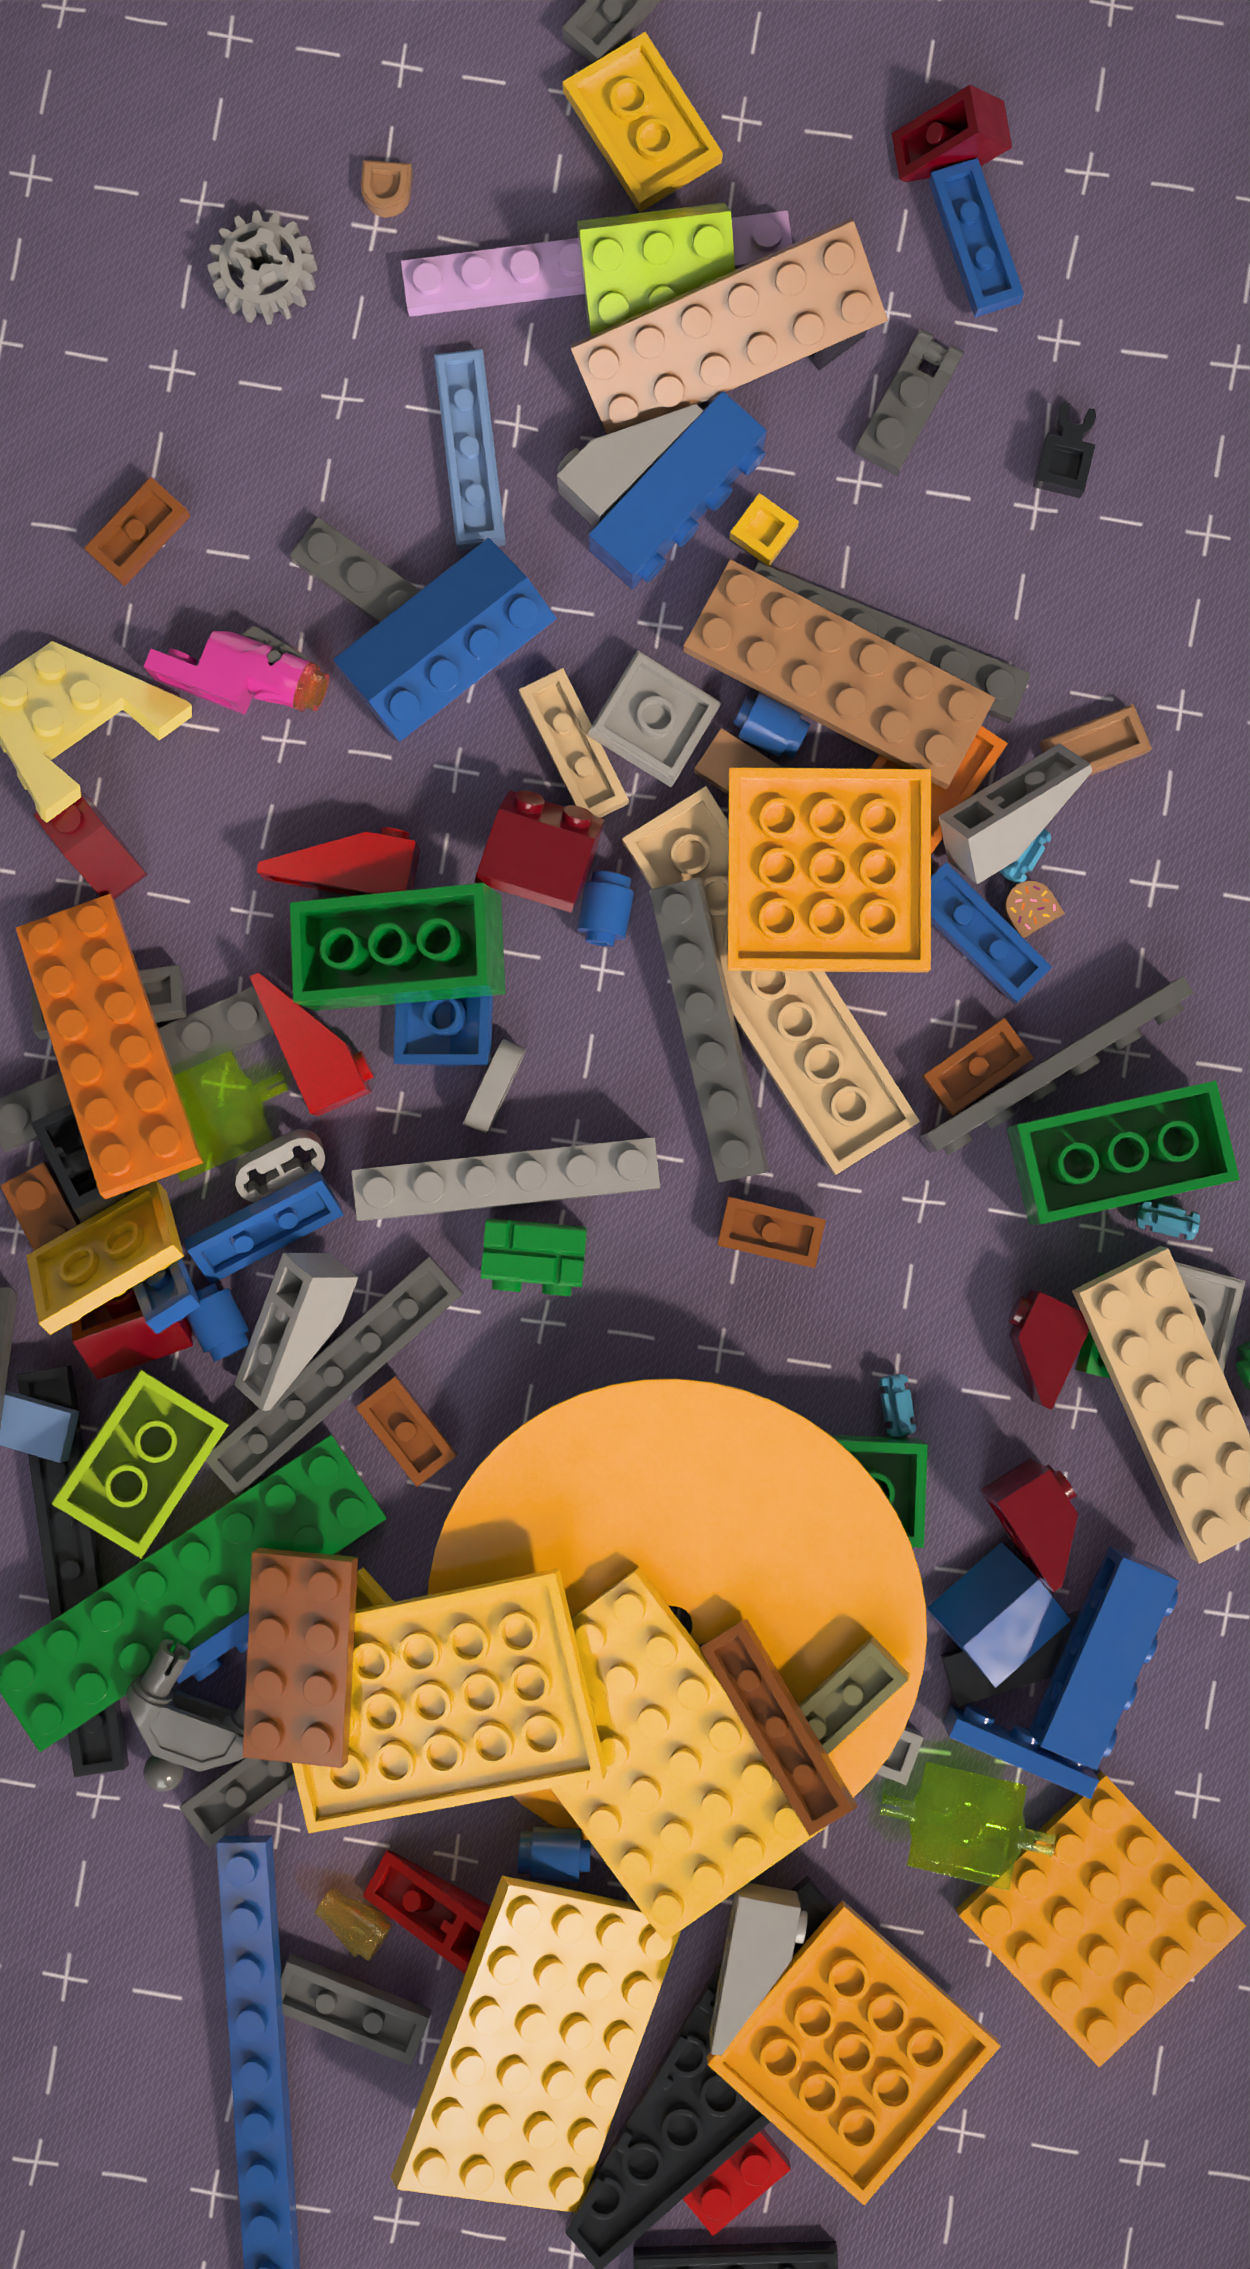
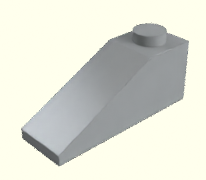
(614, 463)
(1009, 814)
(295, 1321)
(756, 1952)

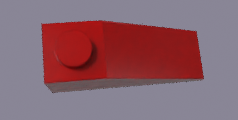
(350, 865)
(319, 1059)
(428, 1908)

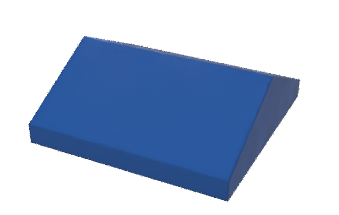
(444, 1032)
(999, 1614)

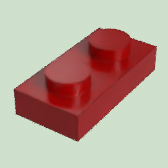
(738, 2182)

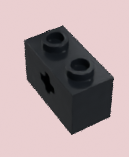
(69, 1159)

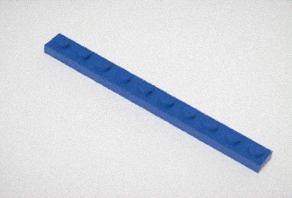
(258, 2052)

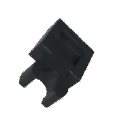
(1065, 457)

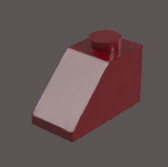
(951, 133)
(93, 848)
(1046, 1343)

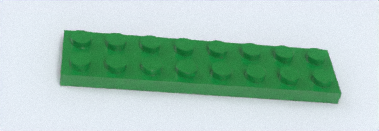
(180, 1592)

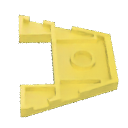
(58, 701)

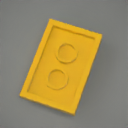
(642, 122)
(103, 1257)

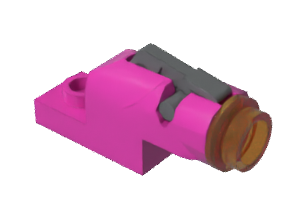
(243, 665)

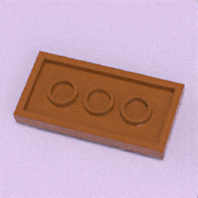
(300, 1657)

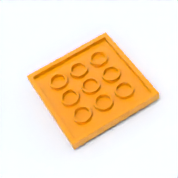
(829, 870)
(1103, 1922)
(854, 2053)

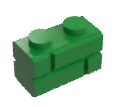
(534, 1254)

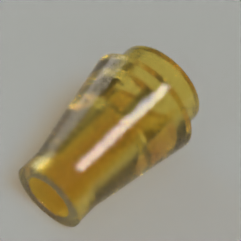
(354, 1923)

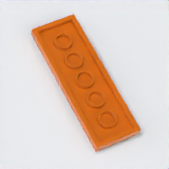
(108, 1047)

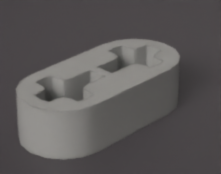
(495, 1086)
(273, 1156)

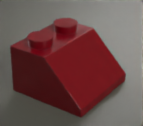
(540, 850)
(119, 1338)
(1037, 1517)

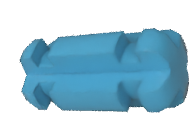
(1016, 871)
(1167, 1220)
(897, 1405)

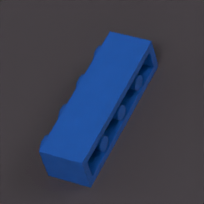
(678, 491)
(1104, 1658)

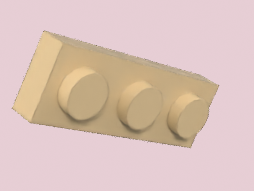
(575, 755)

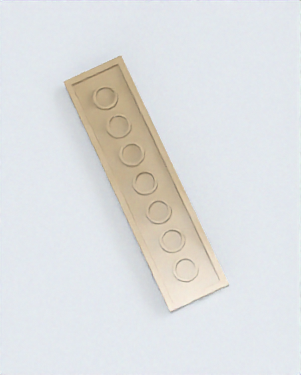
(787, 1016)

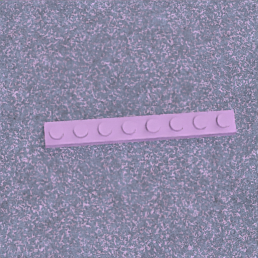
(545, 269)

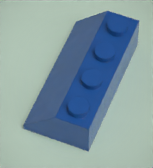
(444, 639)

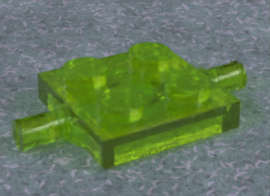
(225, 1110)
(967, 1825)

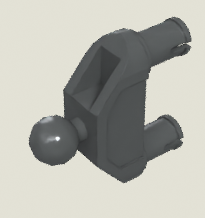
(180, 1726)

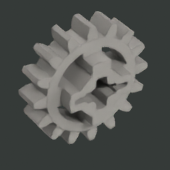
(267, 274)

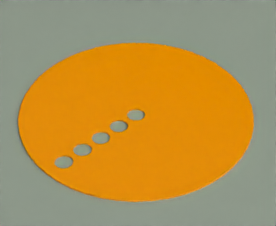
(724, 1513)

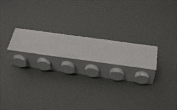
(506, 1179)

